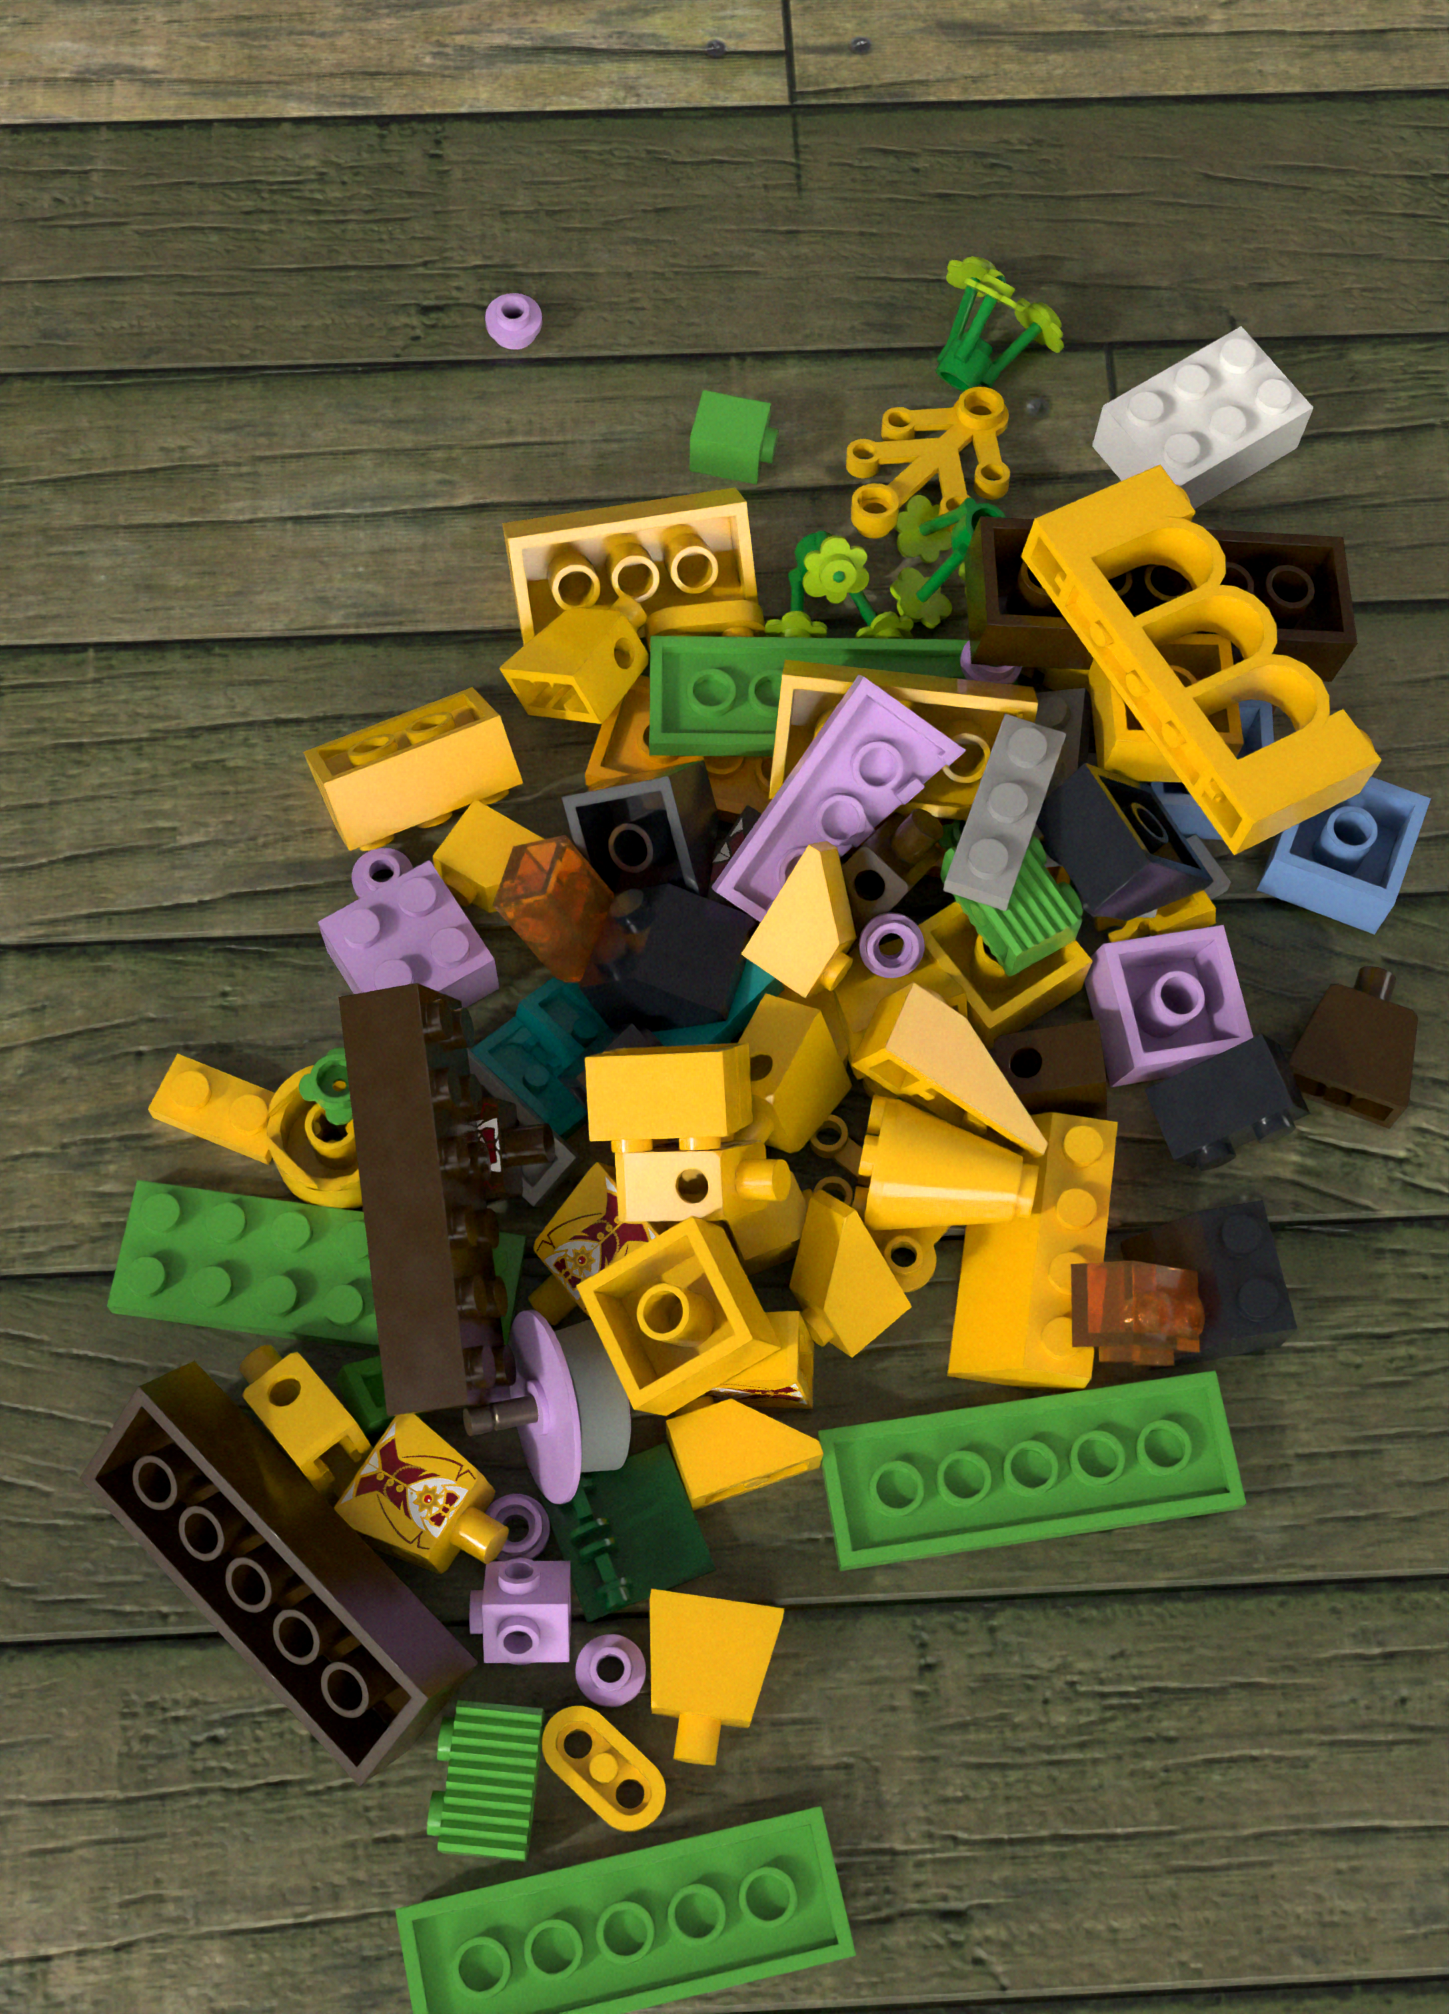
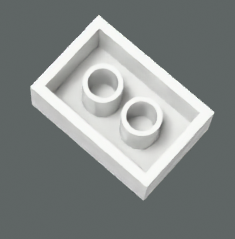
(1205, 419)

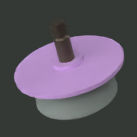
(563, 1404)

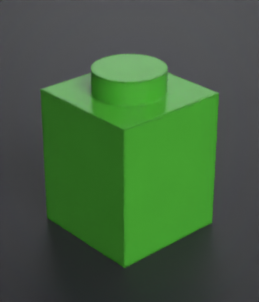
(732, 437)

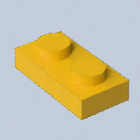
(214, 1107)

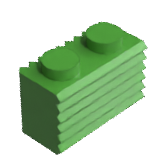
(1037, 918)
(488, 1781)

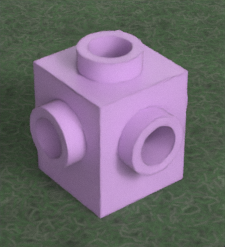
(523, 1611)

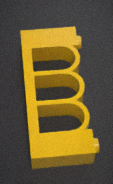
(1150, 523)

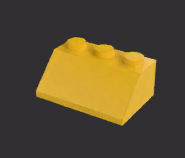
(414, 769)

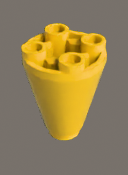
(936, 1173)

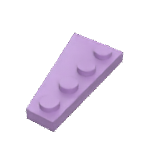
(844, 785)

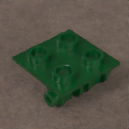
(629, 1533)

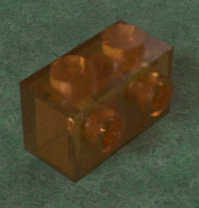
(554, 904)
(1135, 1311)

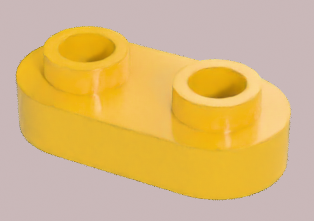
(711, 619)
(604, 1769)

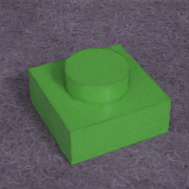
(365, 1394)

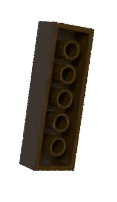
(1292, 574)
(426, 1200)
(277, 1571)

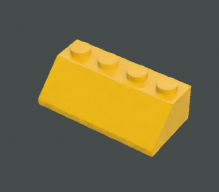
(647, 550)
(958, 708)
(1017, 1274)

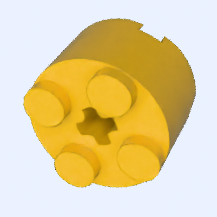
(309, 1165)

